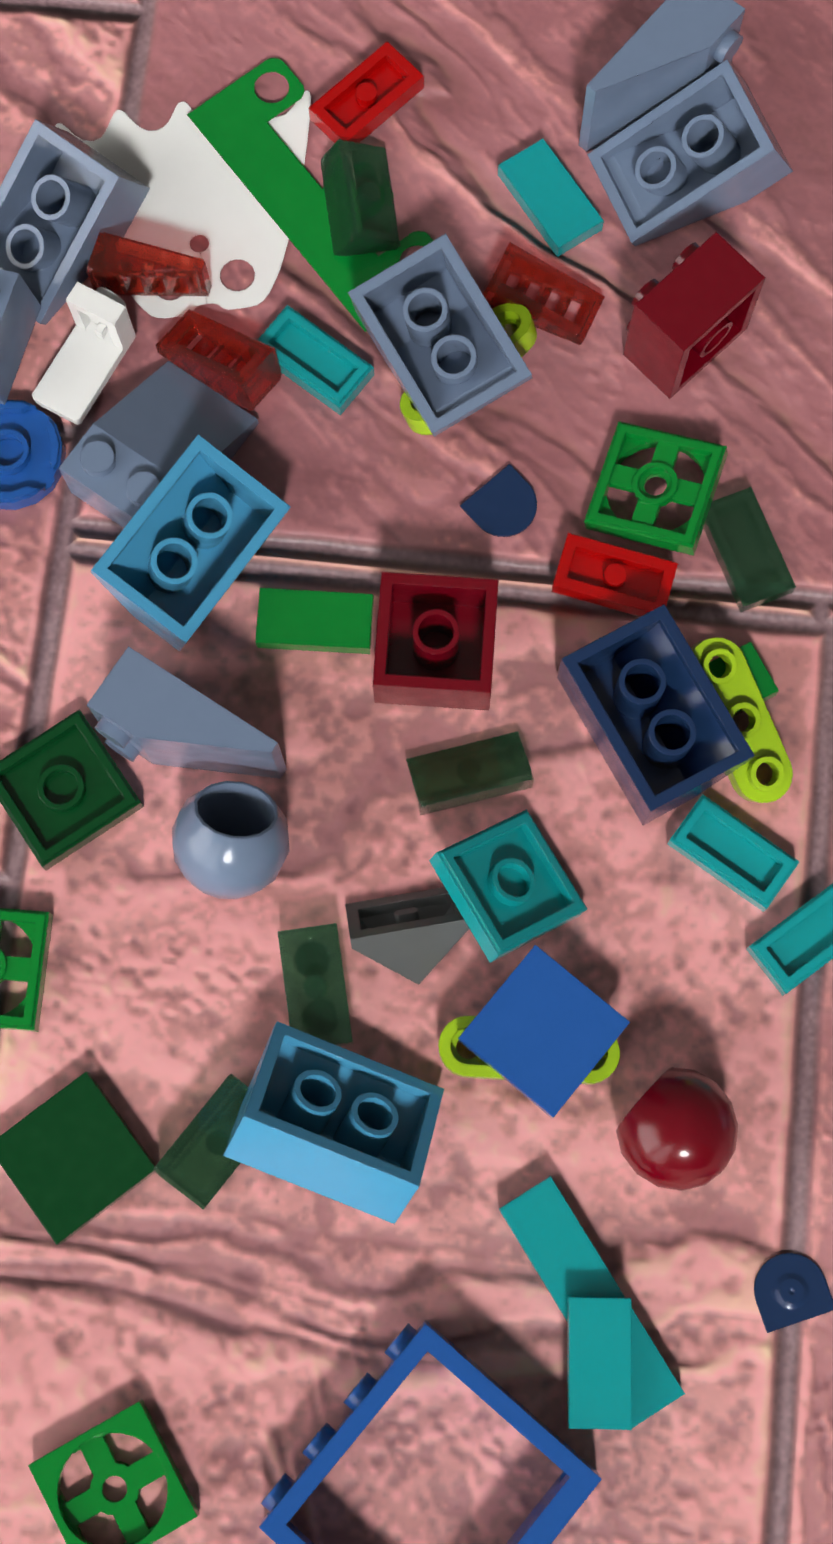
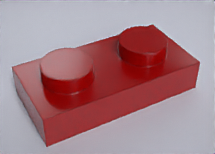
(367, 96)
(613, 576)

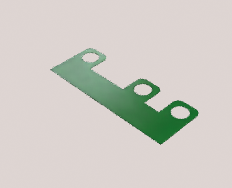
(239, 132)

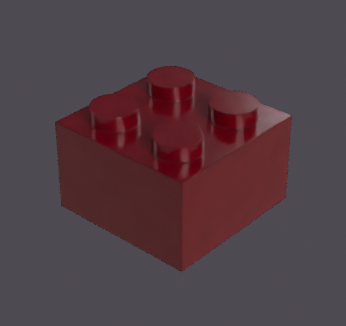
(691, 313)
(435, 641)

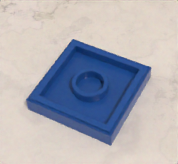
(543, 1031)

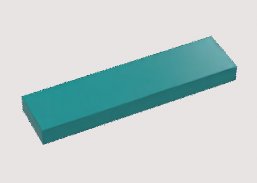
(574, 1268)

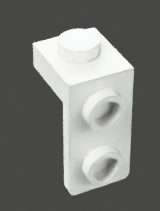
(88, 355)

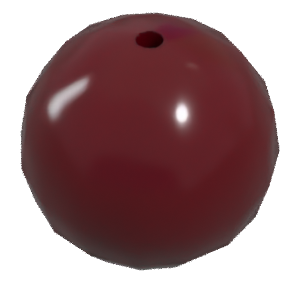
(679, 1131)

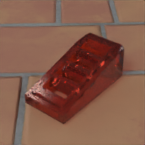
(145, 269)
(534, 271)
(242, 383)

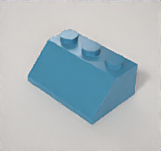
(189, 542)
(336, 1123)

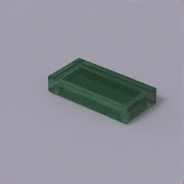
(747, 550)

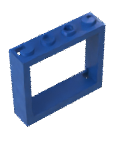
(369, 1397)

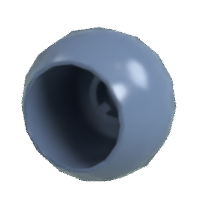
(230, 840)

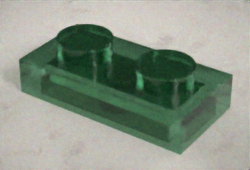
(316, 983)

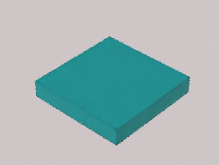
(508, 885)

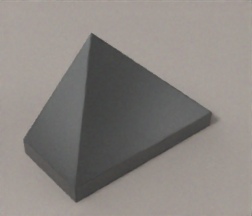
(406, 930)

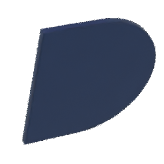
(503, 504)
(790, 1291)

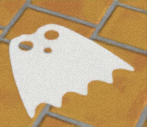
(201, 195)

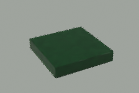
(64, 790)
(73, 1158)

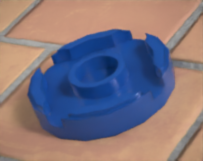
(28, 455)

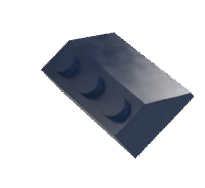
(653, 714)

